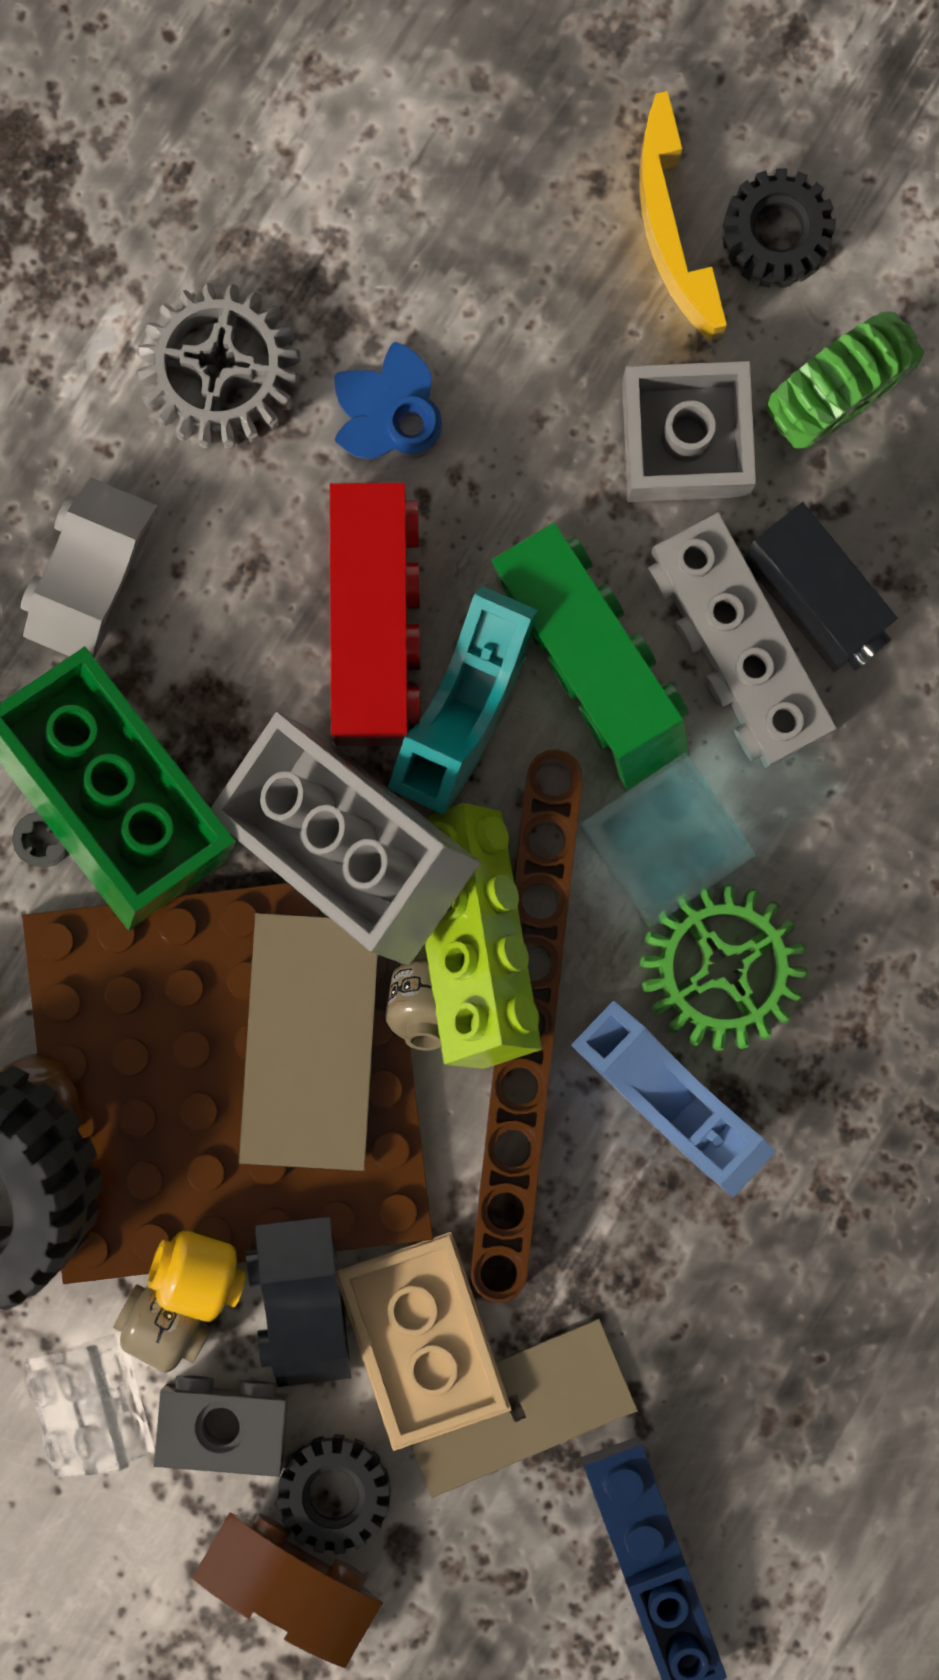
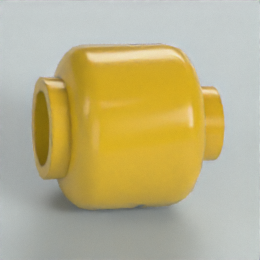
(196, 1276)

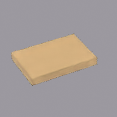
(422, 1341)

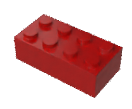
(369, 614)

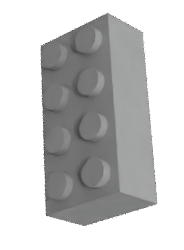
(343, 839)

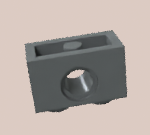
(188, 1444)

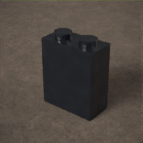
(821, 589)

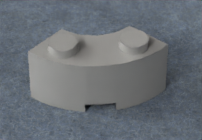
(97, 546)

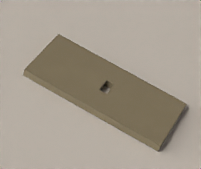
(564, 1390)

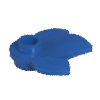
(382, 401)

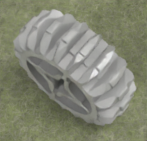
(190, 358)

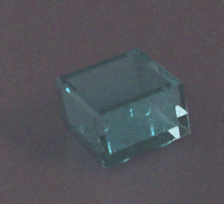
(667, 840)

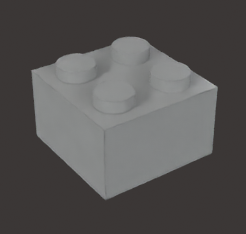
(688, 431)

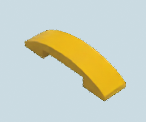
(694, 290)

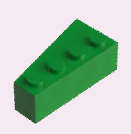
(595, 654)

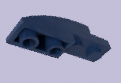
(652, 1563)

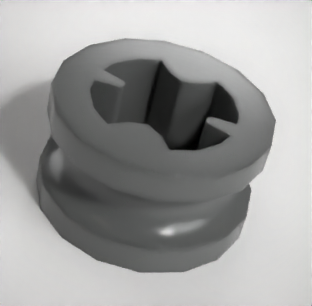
(28, 826)

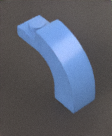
(673, 1099)

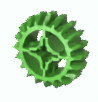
(844, 379)
(767, 939)

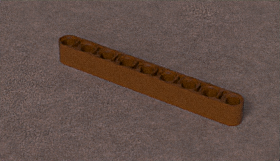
(529, 1117)

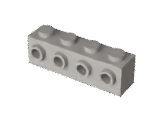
(740, 641)

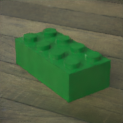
(109, 789)

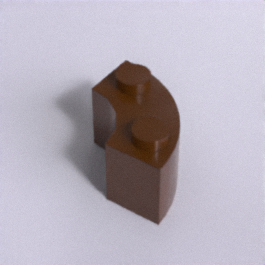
(264, 1573)

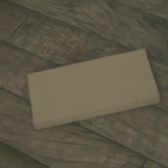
(308, 1045)

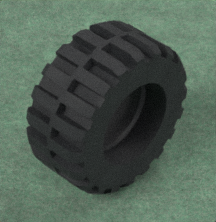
(49, 1186)

